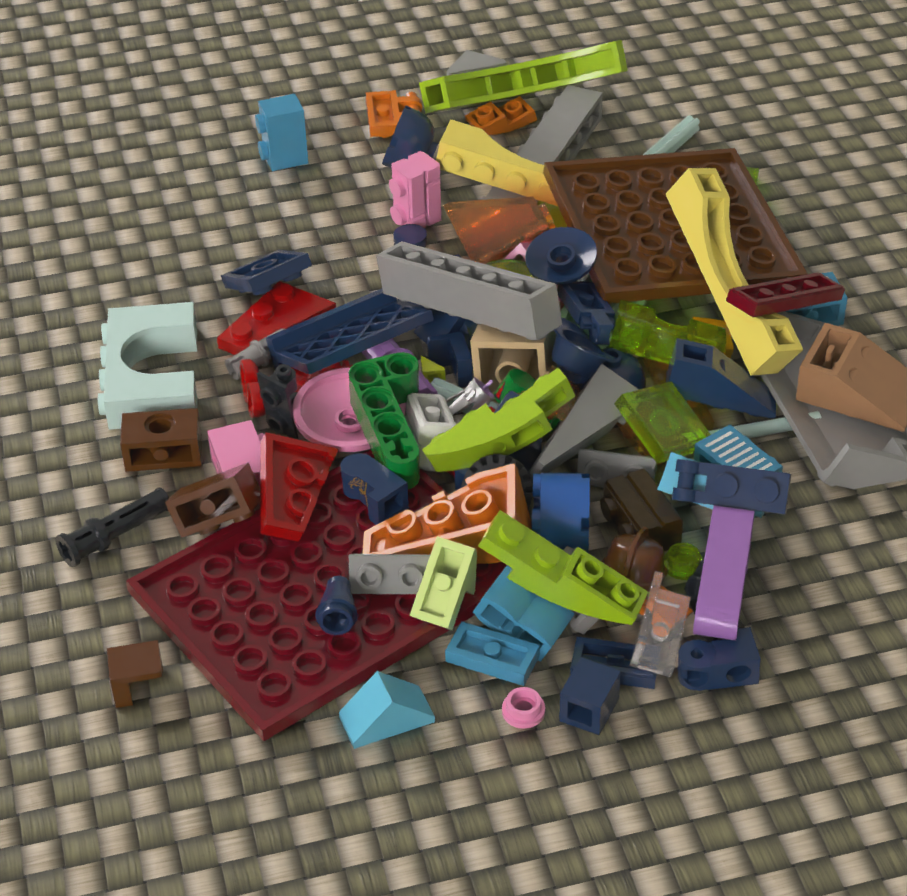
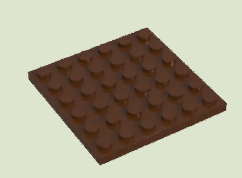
(638, 235)

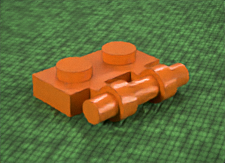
(386, 109)

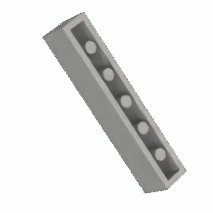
(470, 290)

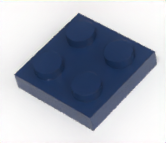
(262, 273)

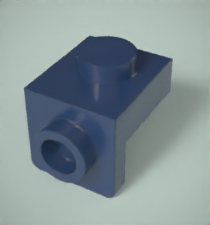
(452, 351)

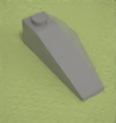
(586, 422)

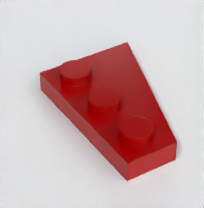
(275, 310)

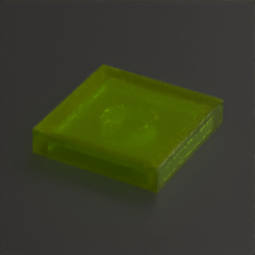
(662, 420)

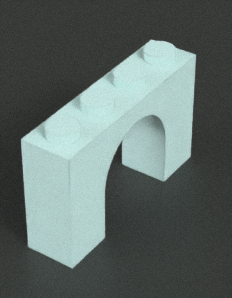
(133, 336)

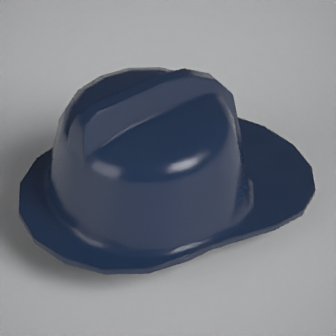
(576, 353)

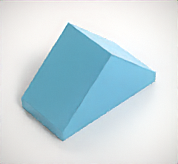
(384, 709)

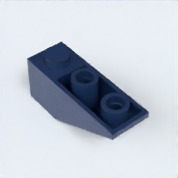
(714, 379)

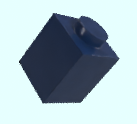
(589, 695)

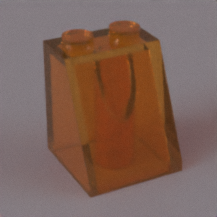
(497, 226)

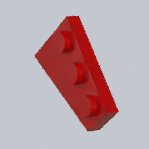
(290, 483)

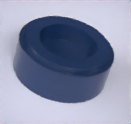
(411, 234)

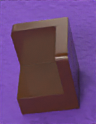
(132, 664)

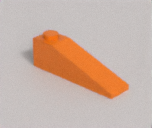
(455, 517)

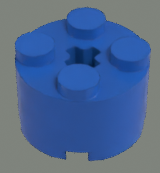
(562, 508)

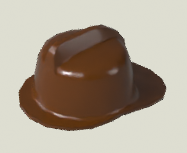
(636, 557)

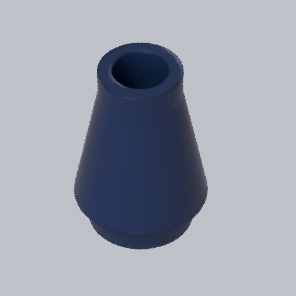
(337, 608)

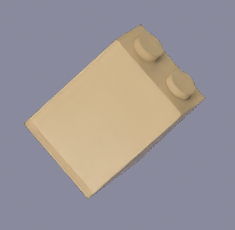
(498, 352)

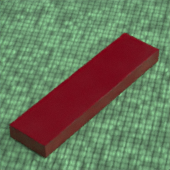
(785, 294)

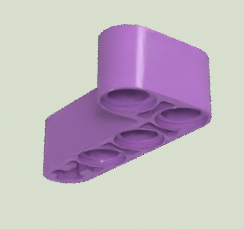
(724, 573)

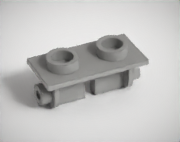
(608, 465)
(386, 573)

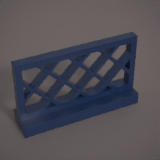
(344, 331)

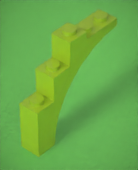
(523, 78)

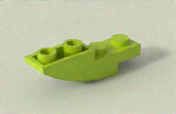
(504, 432)
(567, 580)

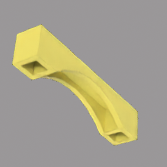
(477, 156)
(703, 213)

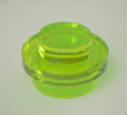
(682, 560)

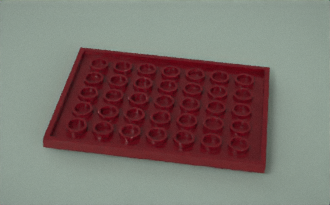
(250, 602)

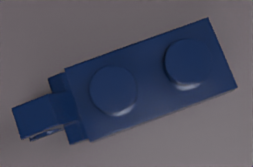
(588, 310)

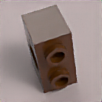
(161, 439)

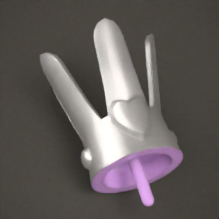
(475, 393)

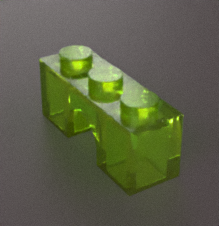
(645, 335)

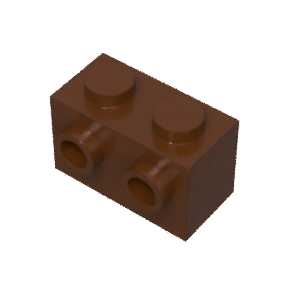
(215, 500)

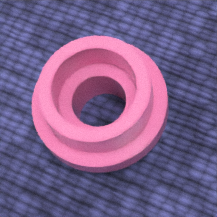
(523, 699)

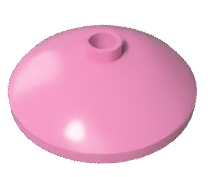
(325, 412)

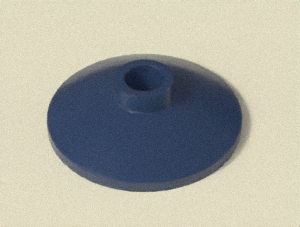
(561, 255)

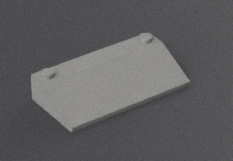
(840, 447)

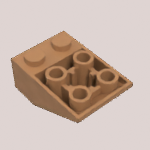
(854, 378)

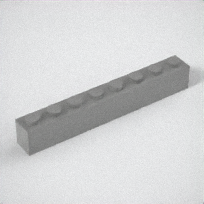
(560, 132)

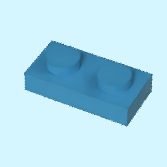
(492, 653)

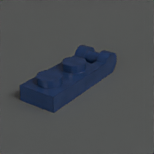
(733, 487)

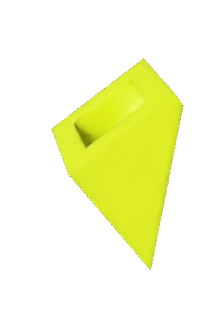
(432, 370)

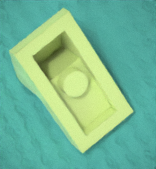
(444, 583)

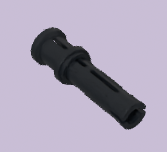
(98, 533)

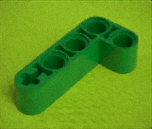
(375, 396)

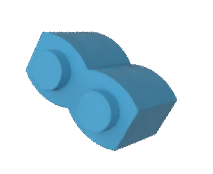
(522, 614)

